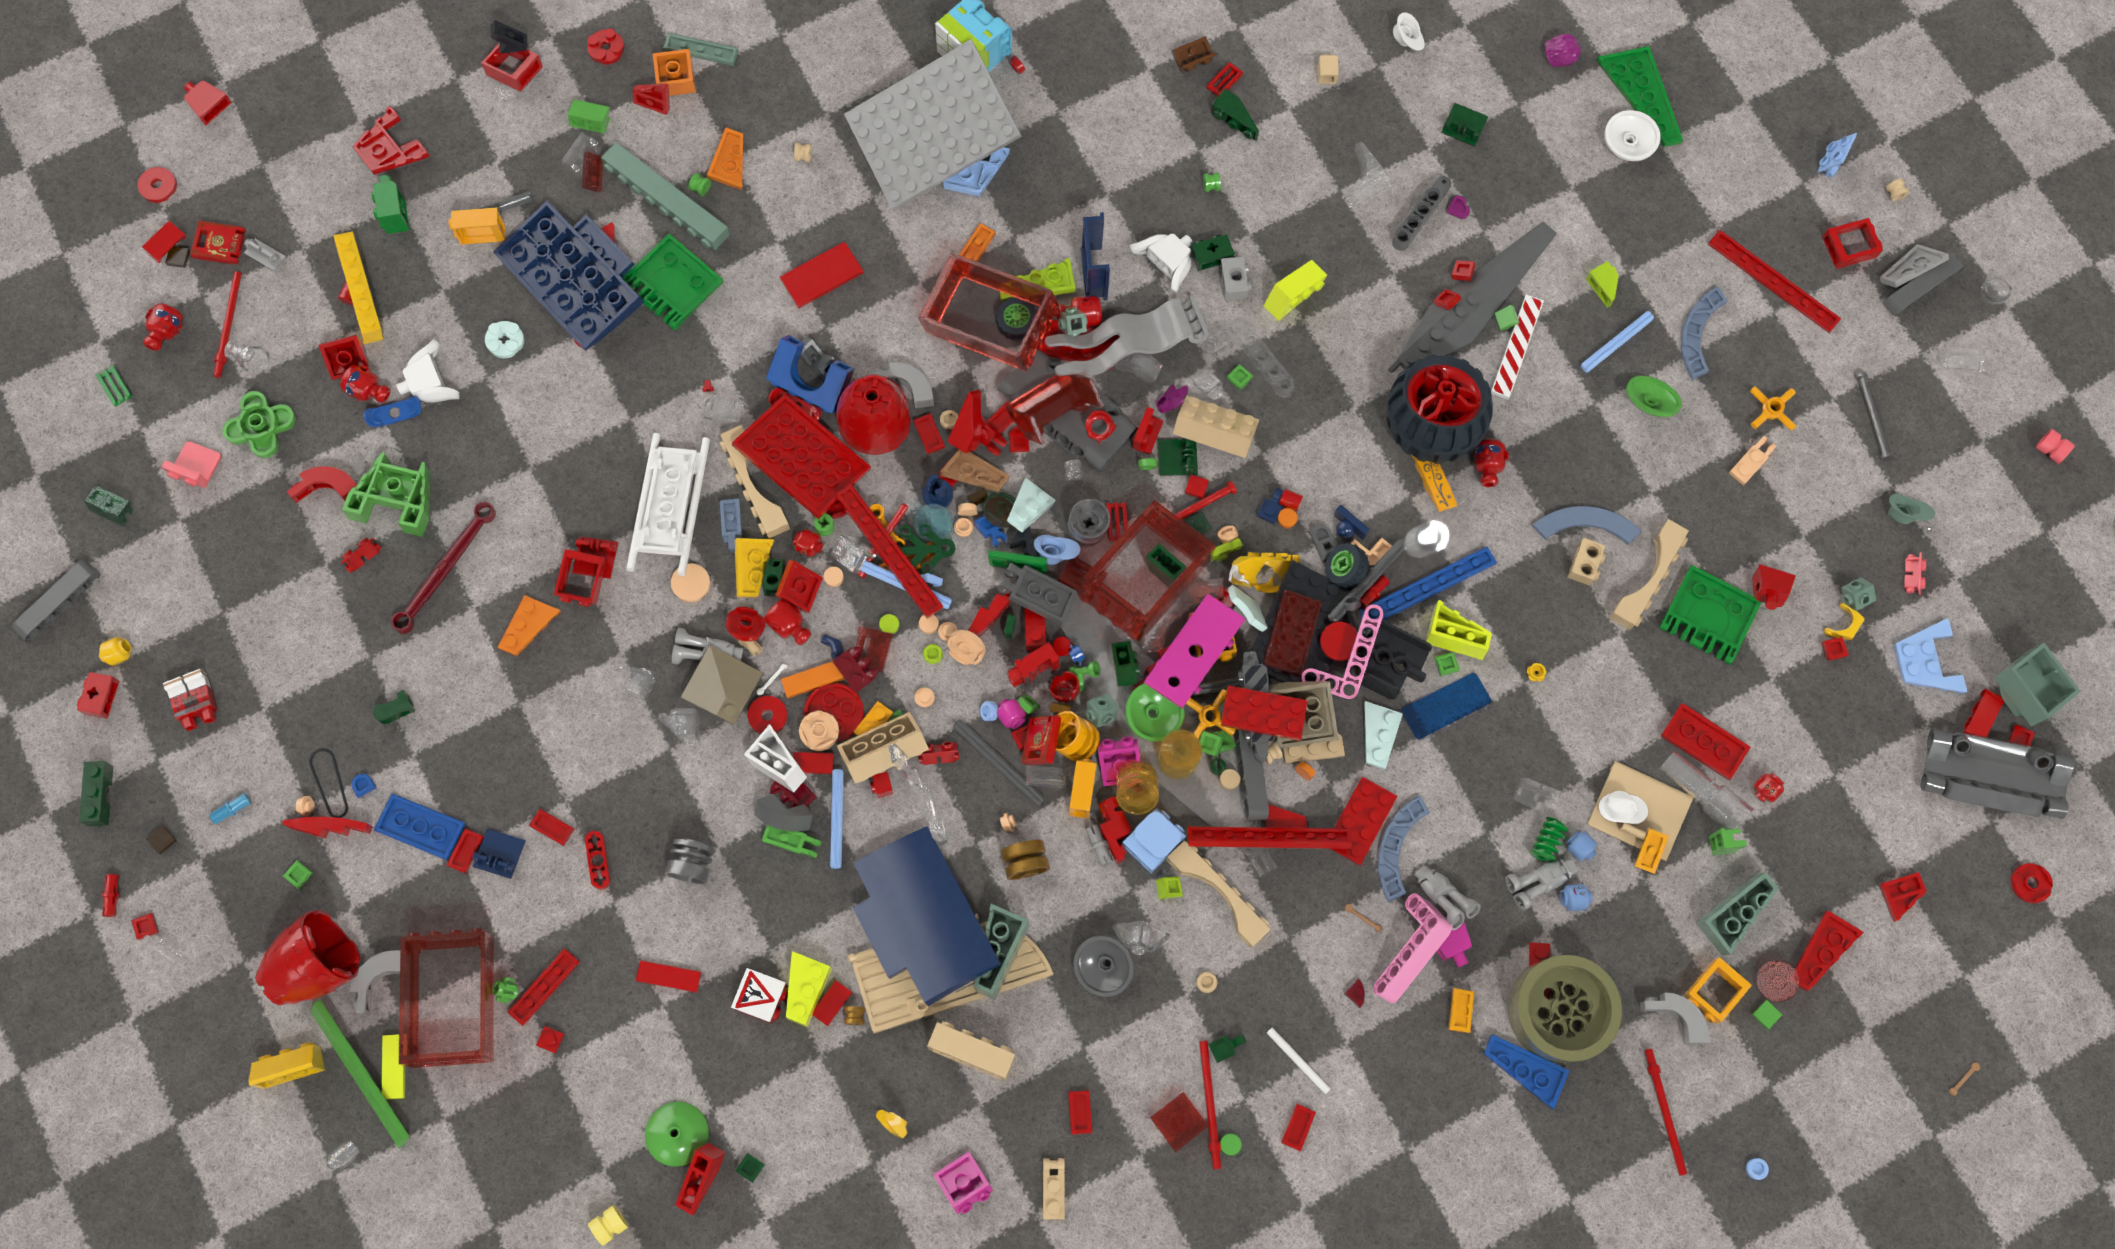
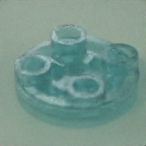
(937, 518)

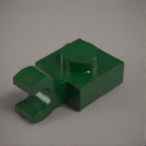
(1224, 1048)

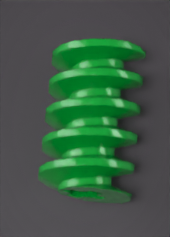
(1548, 840)

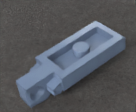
(730, 522)

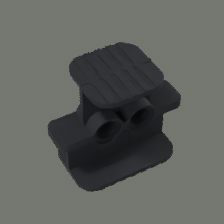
(1397, 647)

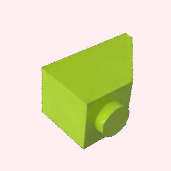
(1604, 282)

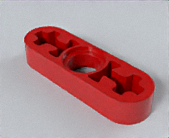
(590, 855)

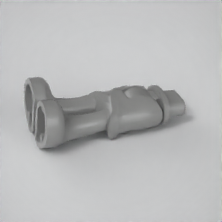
(683, 638)
(1549, 875)
(1438, 888)

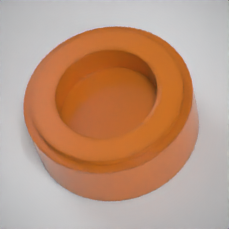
(1287, 518)
(1305, 770)

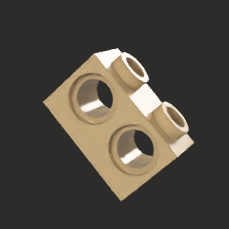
(1583, 560)

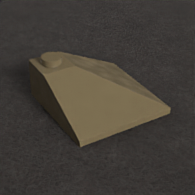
(721, 685)
(1319, 716)

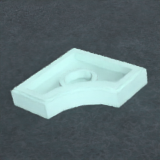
(1249, 608)

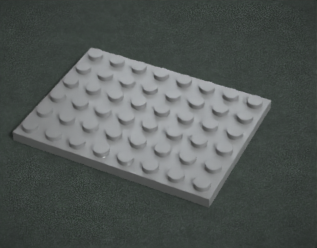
(932, 125)

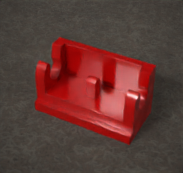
(163, 241)

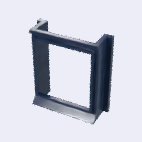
(1095, 276)

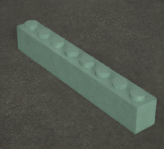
(665, 196)

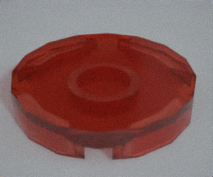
(1777, 981)

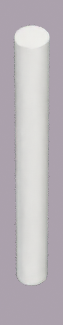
(1298, 1060)

